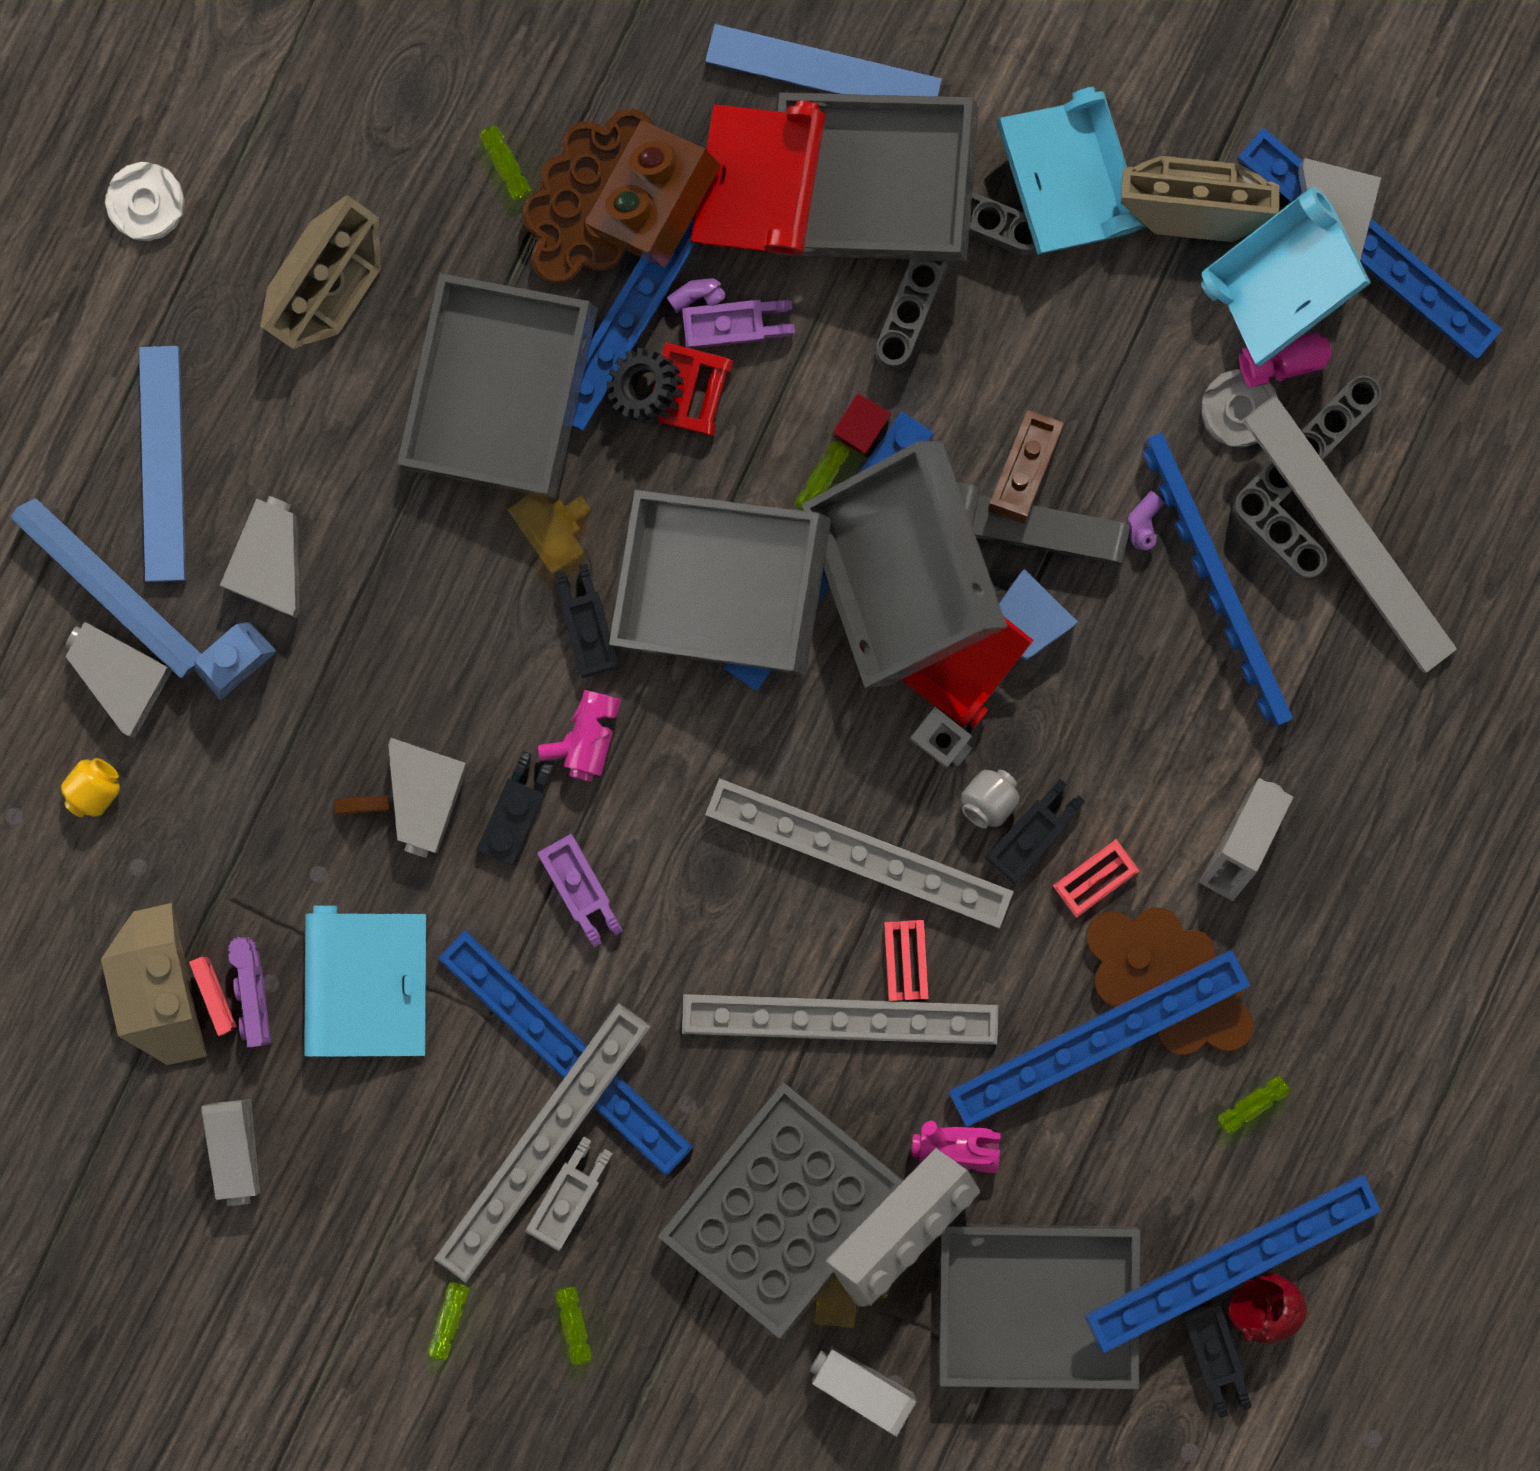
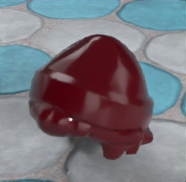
(1267, 1308)

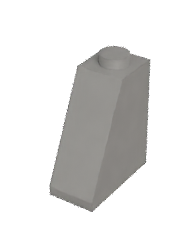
(1349, 193)
(267, 558)
(117, 675)
(423, 795)
(1247, 839)
(232, 1150)
(863, 1389)

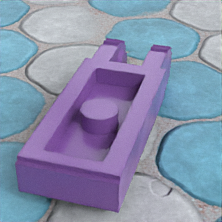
(733, 323)
(578, 885)
(250, 991)

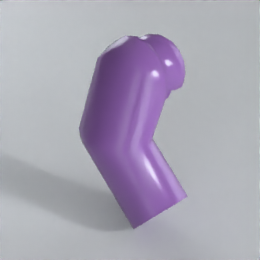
(695, 289)
(1140, 522)

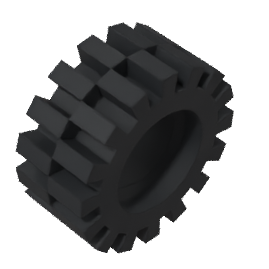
(662, 395)

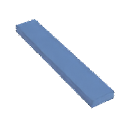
(811, 66)
(162, 464)
(106, 586)

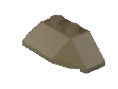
(1198, 198)
(324, 275)
(153, 987)

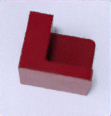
(861, 425)

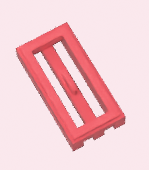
(1068, 898)
(904, 926)
(213, 995)

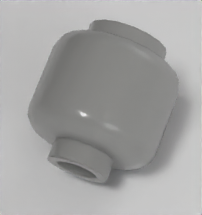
(990, 798)

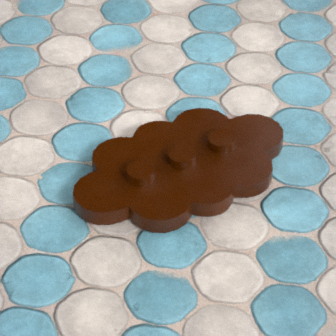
(568, 194)
(1151, 952)

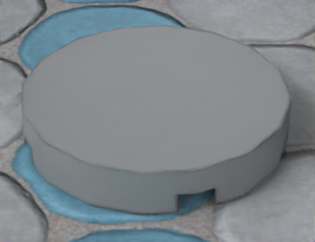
(1229, 402)

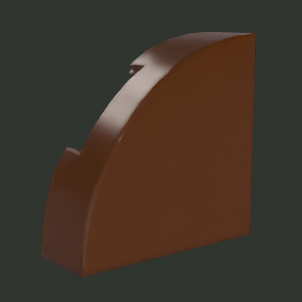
(361, 805)

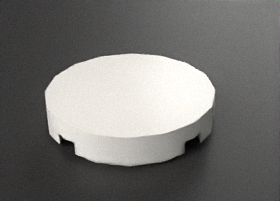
(144, 201)

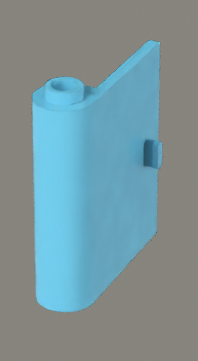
(1069, 172)
(1287, 275)
(357, 984)

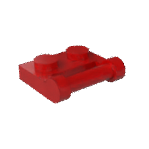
(689, 363)

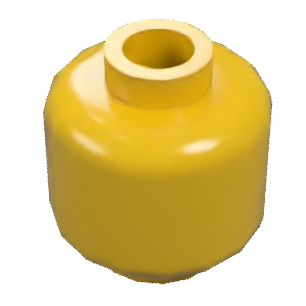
(90, 787)

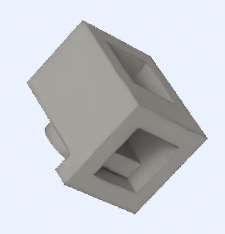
(936, 724)

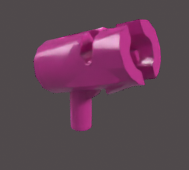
(1302, 356)
(589, 741)
(967, 1146)

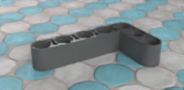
(922, 298)
(1270, 496)
(1048, 530)

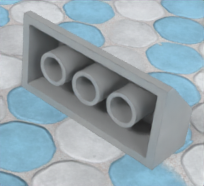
(902, 1227)

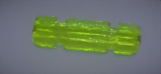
(504, 162)
(823, 473)
(1254, 1104)
(447, 1321)
(573, 1325)

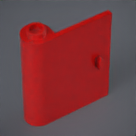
(767, 181)
(968, 677)

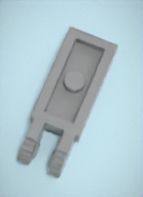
(566, 1198)

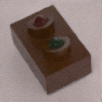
(653, 193)

